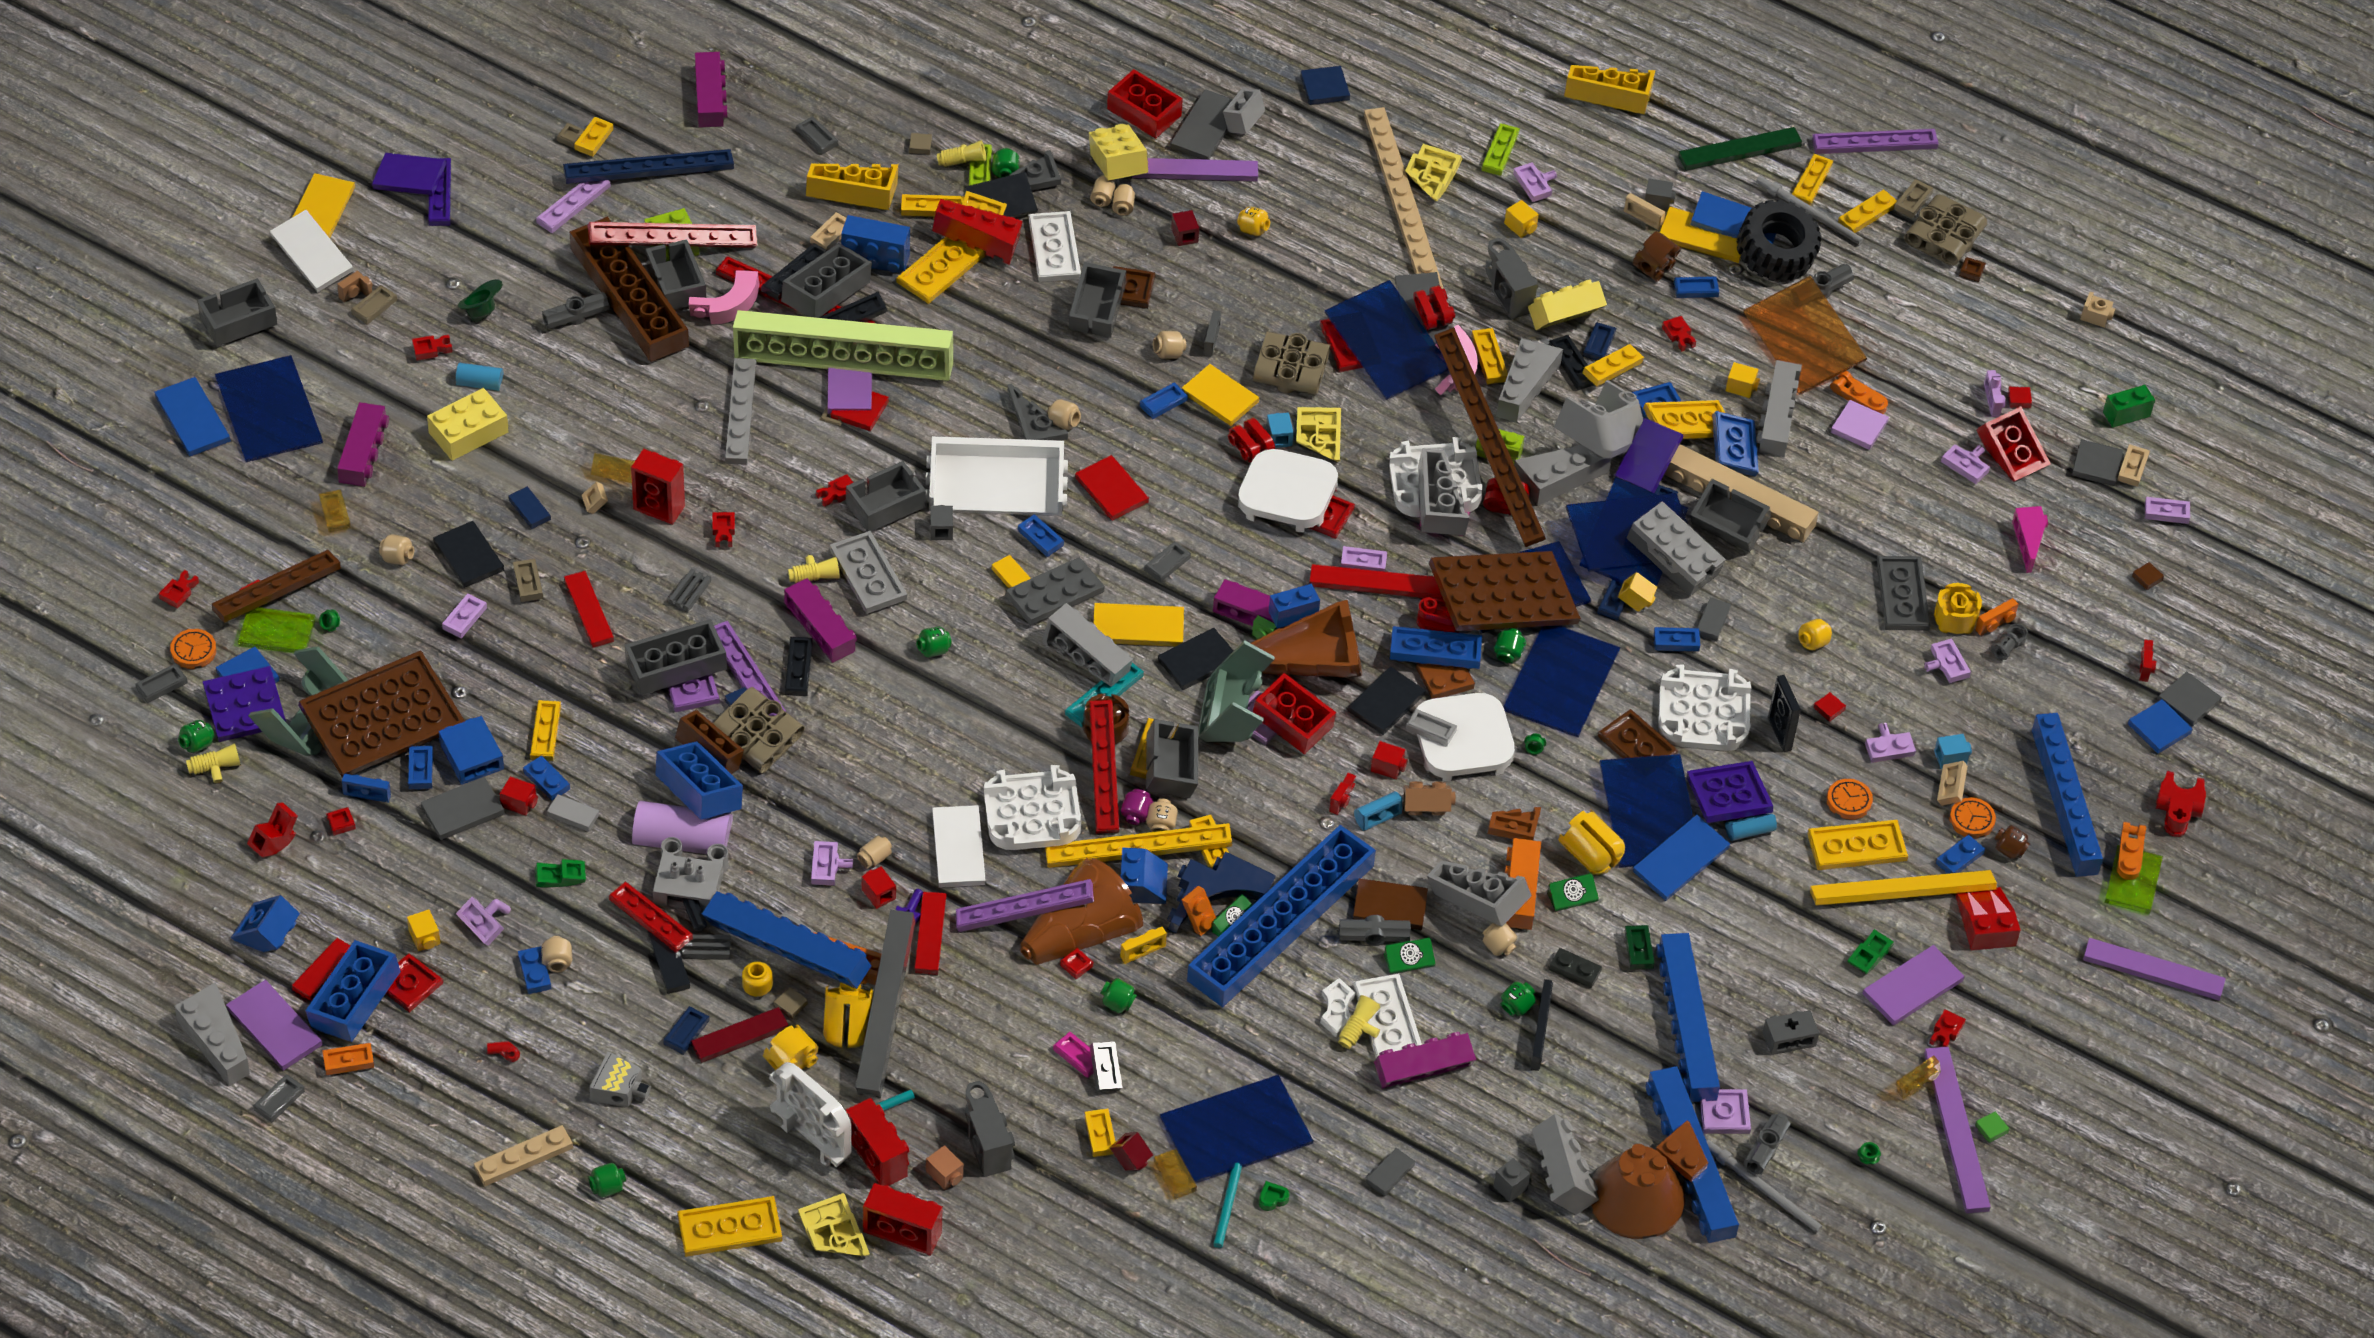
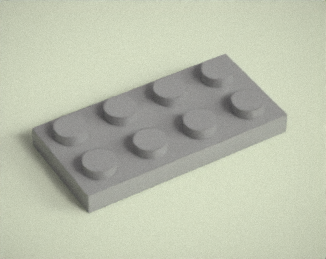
(868, 572)

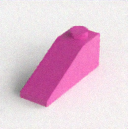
(2029, 529)

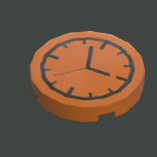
(193, 648)
(1849, 799)
(1972, 817)

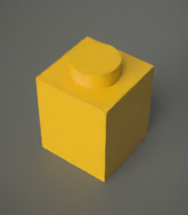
(1521, 219)
(1742, 380)
(1637, 592)
(423, 930)

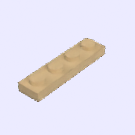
(523, 1155)

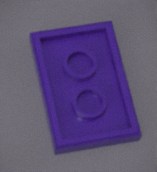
(409, 174)
(1649, 455)

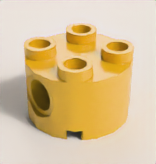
(1957, 609)
(792, 1046)

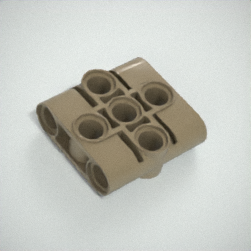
(1945, 229)
(1291, 363)
(777, 728)

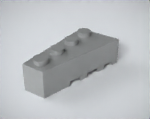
(1528, 373)
(1778, 408)
(1560, 471)
(1440, 503)
(1086, 645)
(1480, 892)
(212, 1031)
(1565, 1165)

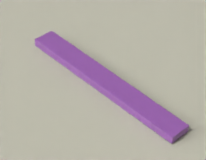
(1958, 1134)

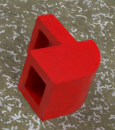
(276, 834)

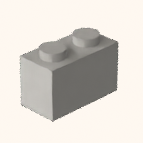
(1244, 111)

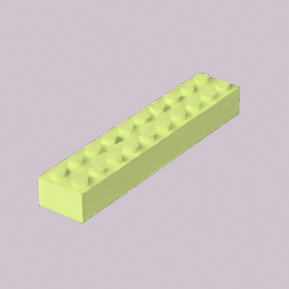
(843, 345)

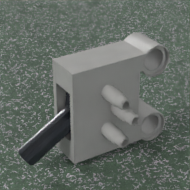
(689, 881)

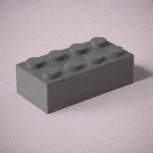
(826, 281)
(675, 657)

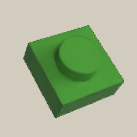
(1262, 627)

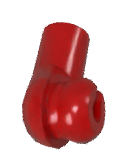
(505, 1049)

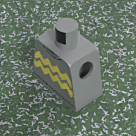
(618, 1082)

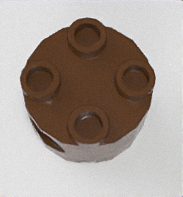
(1656, 256)
(1120, 716)

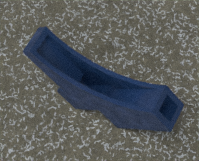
(1226, 879)

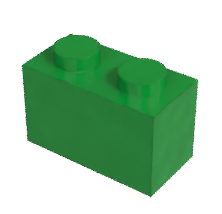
(2128, 406)

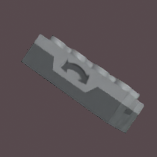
(1676, 548)

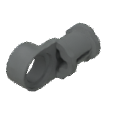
(2009, 641)

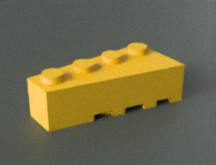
(1610, 87)
(853, 184)

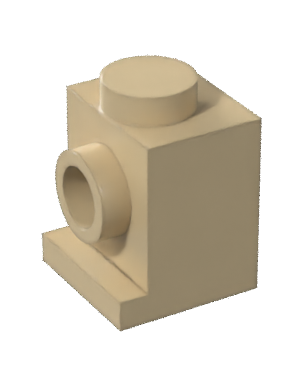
(2097, 310)

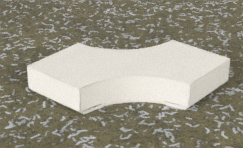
(1338, 997)

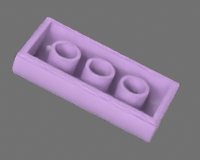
(659, 821)

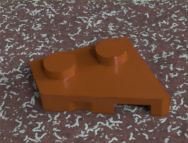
(1444, 680)
(1514, 824)
(1684, 1152)

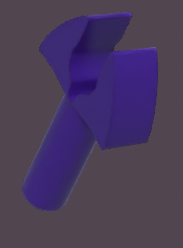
(912, 904)

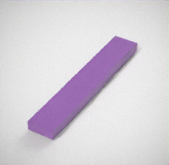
(1875, 141)
(1201, 169)
(742, 664)
(1024, 905)
(2154, 969)

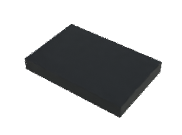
(1011, 190)
(468, 554)
(1195, 658)
(1386, 700)
(1784, 713)

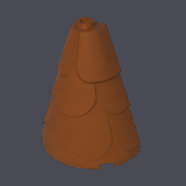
(1315, 645)
(1086, 925)

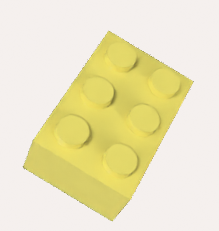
(1118, 152)
(1566, 304)
(467, 424)

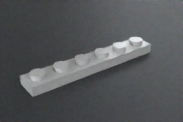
(740, 411)

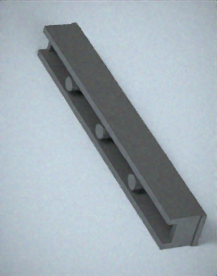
(885, 1003)

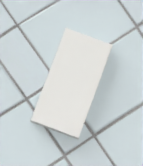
(1054, 246)
(311, 250)
(958, 846)
(1393, 1017)

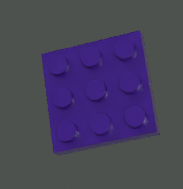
(236, 696)
(1729, 791)

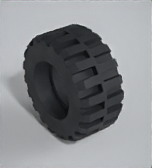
(1772, 260)

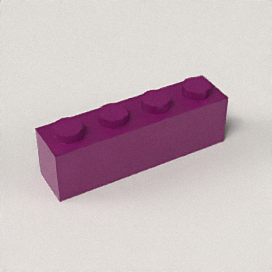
(709, 89)
(362, 444)
(1241, 603)
(820, 620)
(1424, 1060)

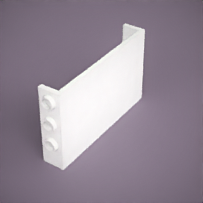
(997, 475)

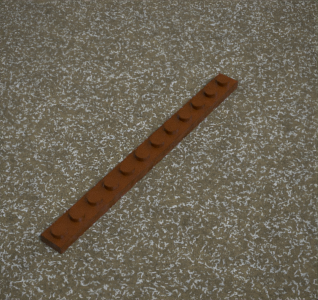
(1490, 437)

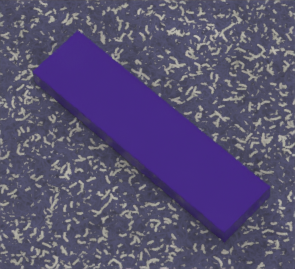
(440, 202)

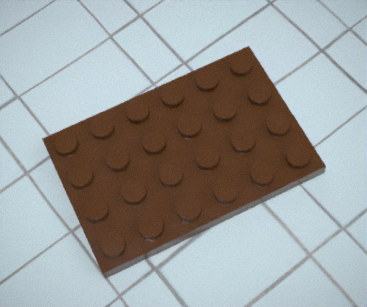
(1504, 591)
(380, 713)

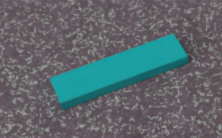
(1076, 710)

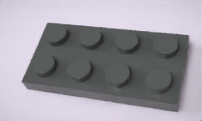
(1049, 591)

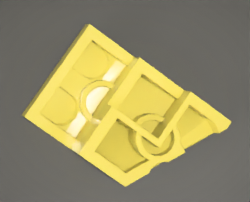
(1433, 169)
(1320, 430)
(833, 1227)

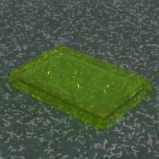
(276, 630)
(2135, 893)

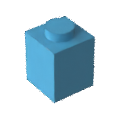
(1280, 429)
(1952, 749)

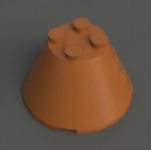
(1638, 1194)

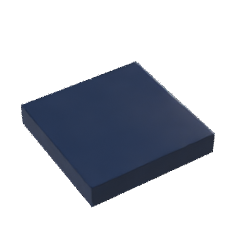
(1325, 85)

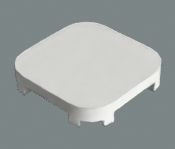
(1405, 479)
(1288, 488)
(1704, 709)
(1481, 738)
(1032, 809)
(812, 1113)

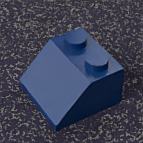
(1144, 875)
(266, 924)

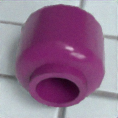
(1136, 806)

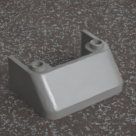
(1607, 425)

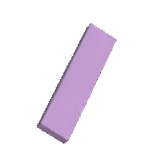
(571, 204)

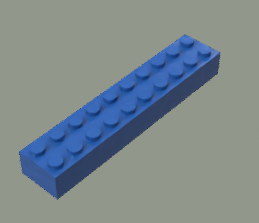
(1281, 916)

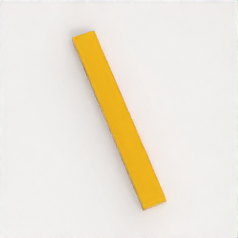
(1156, 842)
(1903, 887)

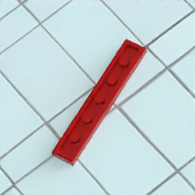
(1104, 766)

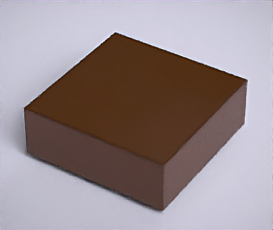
(1972, 269)
(2148, 576)

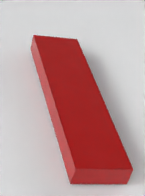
(588, 609)
(650, 917)
(930, 933)

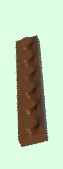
(276, 586)

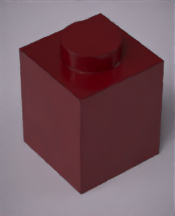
(1185, 228)
(1131, 1151)

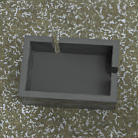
(679, 276)
(1097, 299)
(243, 312)
(889, 496)
(1731, 520)
(1173, 761)

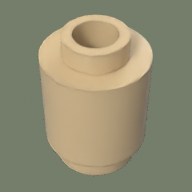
(1102, 191)
(1123, 200)
(874, 852)

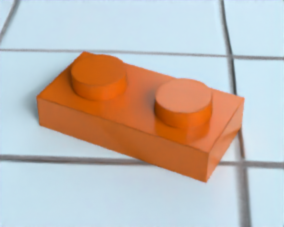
(1997, 616)
(1199, 910)
(348, 1058)

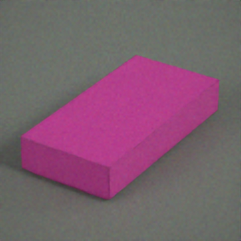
(1075, 1053)

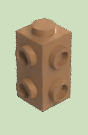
(1432, 798)

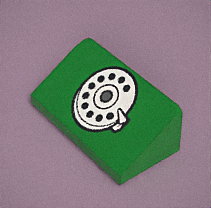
(1572, 892)
(1230, 915)
(1409, 955)

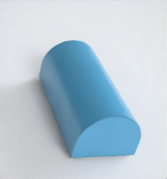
(479, 376)
(1378, 811)
(1751, 826)

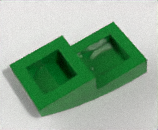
(560, 875)
(1871, 952)

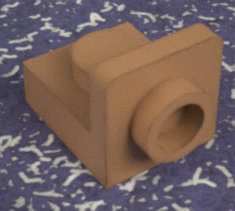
(353, 285)

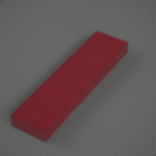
(739, 1035)

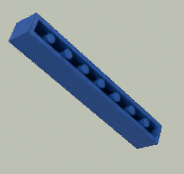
(2067, 795)
(787, 939)
(1688, 1017)
(1706, 1190)

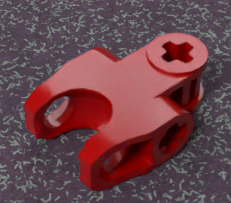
(2180, 804)

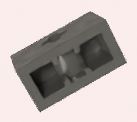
(1790, 1032)

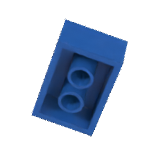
(879, 242)

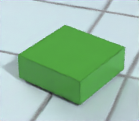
(1992, 1127)

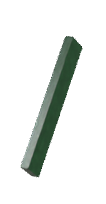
(1740, 148)

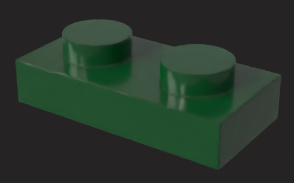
(1639, 947)

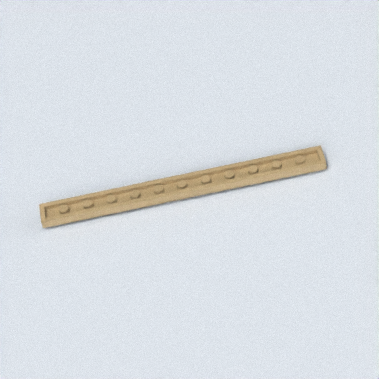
(1400, 192)

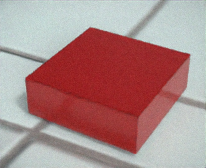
(2019, 397)
(1829, 706)
(340, 821)
(1076, 963)

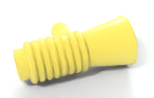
(962, 154)
(813, 571)
(213, 760)
(1358, 1023)

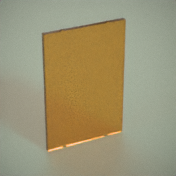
(1806, 331)

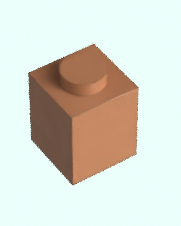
(944, 1168)

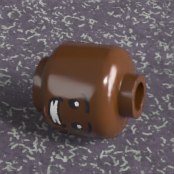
(2011, 842)

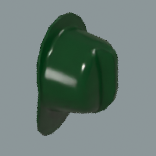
(481, 300)

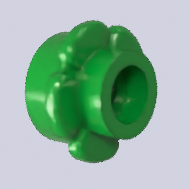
(329, 620)
(1534, 748)
(1869, 1148)

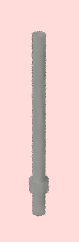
(1776, 190)
(1726, 1158)

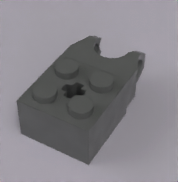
(1510, 280)
(988, 1132)

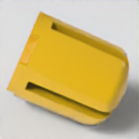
(1593, 843)
(835, 1014)

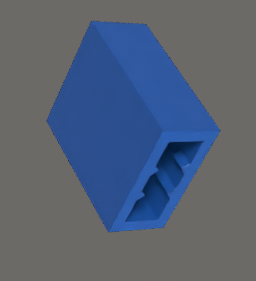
(471, 750)

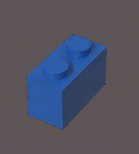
(1293, 605)

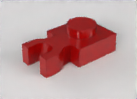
(1679, 331)
(428, 347)
(835, 490)
(723, 527)
(178, 591)
(2147, 663)
(1341, 795)
(1947, 1028)

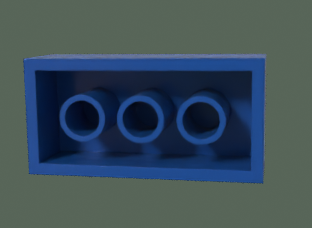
(699, 780)
(353, 991)

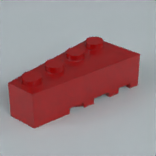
(978, 228)

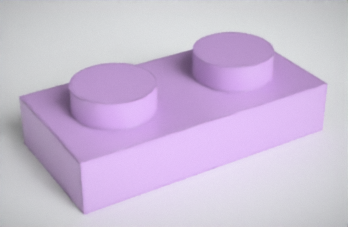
(2167, 510)
(1363, 559)
(464, 615)

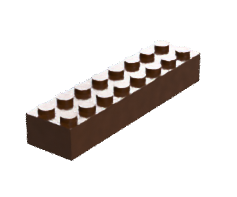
(632, 295)

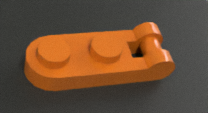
(1859, 392)
(2130, 851)

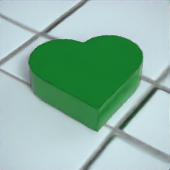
(1272, 1196)

